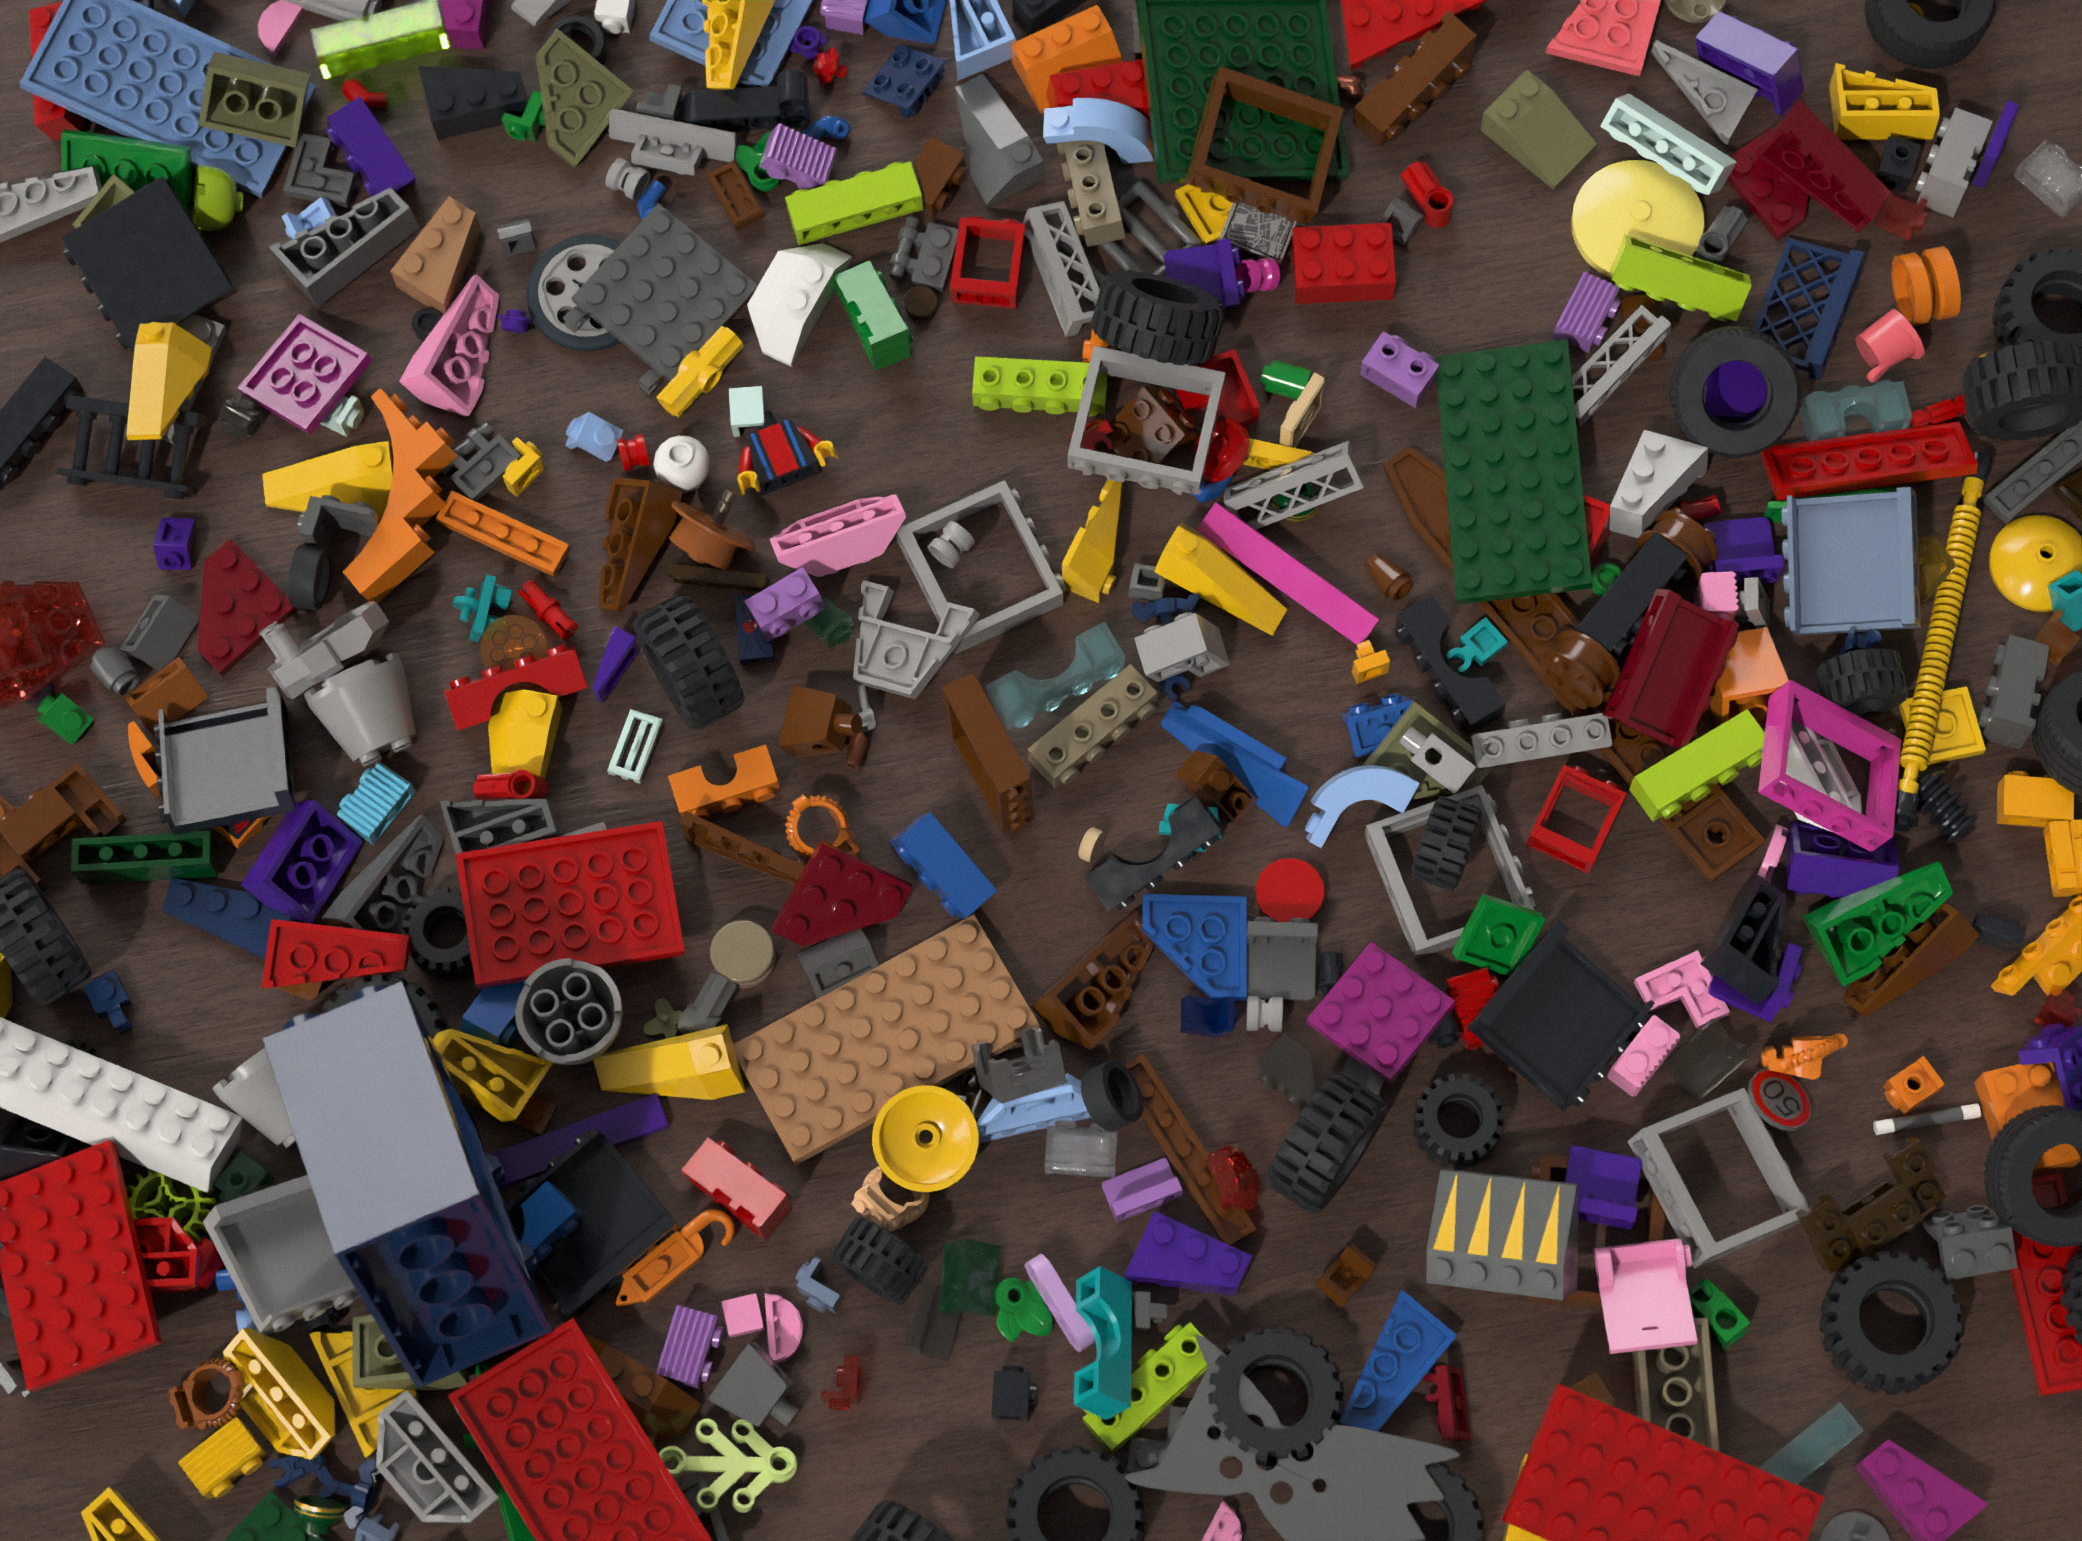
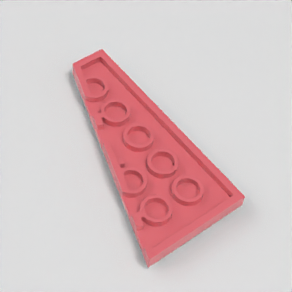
(1608, 34)

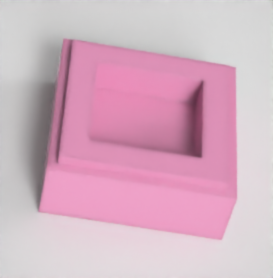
(743, 1315)

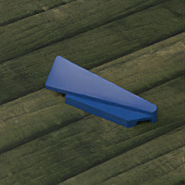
(1247, 758)

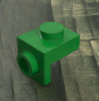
(531, 122)
(63, 717)

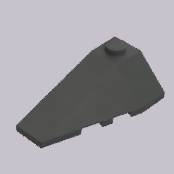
(996, 144)
(390, 883)

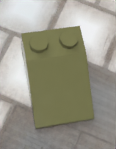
(1537, 130)
(379, 1367)

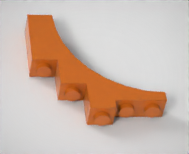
(414, 498)

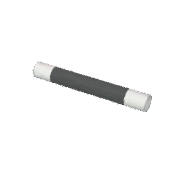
(1927, 1119)

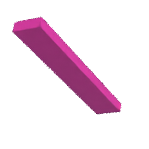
(1288, 574)

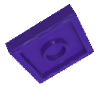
(1995, 144)

